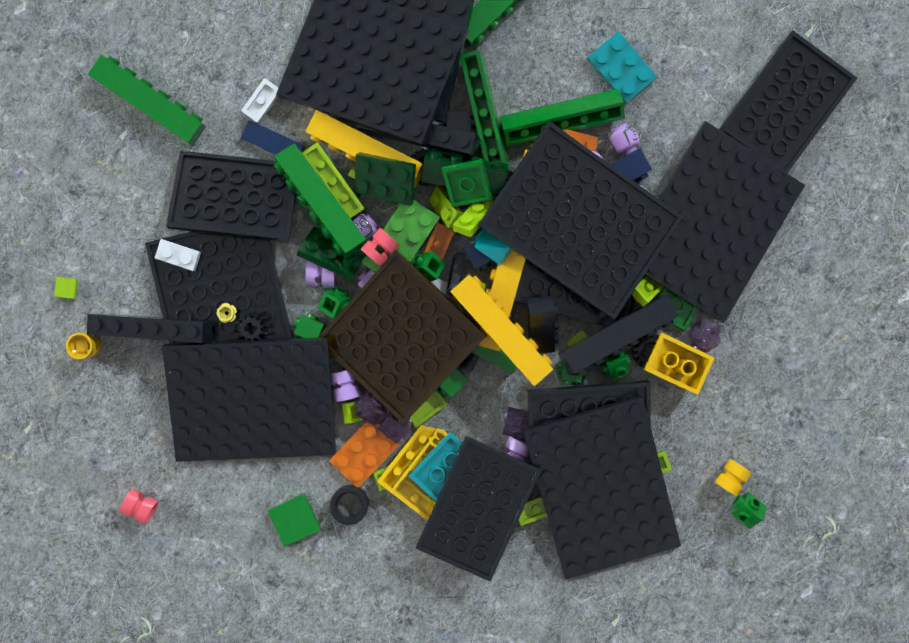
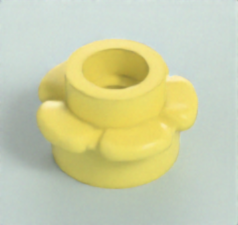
(221, 313)

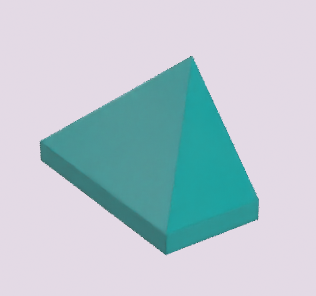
(492, 247)

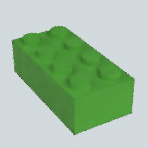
(409, 228)

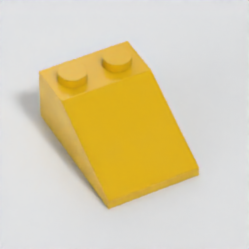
(679, 364)

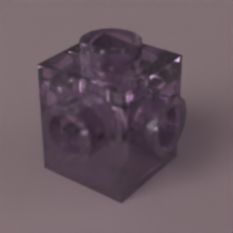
(705, 335)
(370, 409)
(515, 422)
(393, 428)

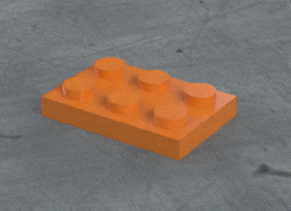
(363, 453)

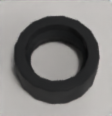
(352, 519)

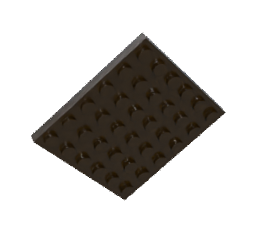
(401, 337)

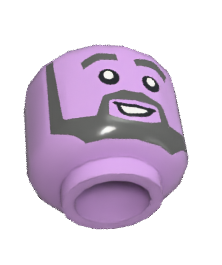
(625, 139)
(366, 225)

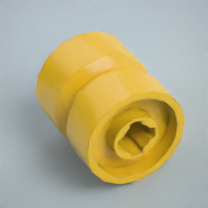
(79, 348)
(733, 477)

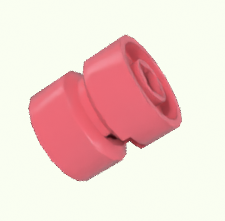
(385, 241)
(138, 506)

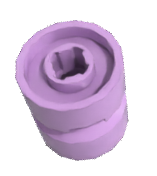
(318, 275)
(344, 386)
(516, 448)

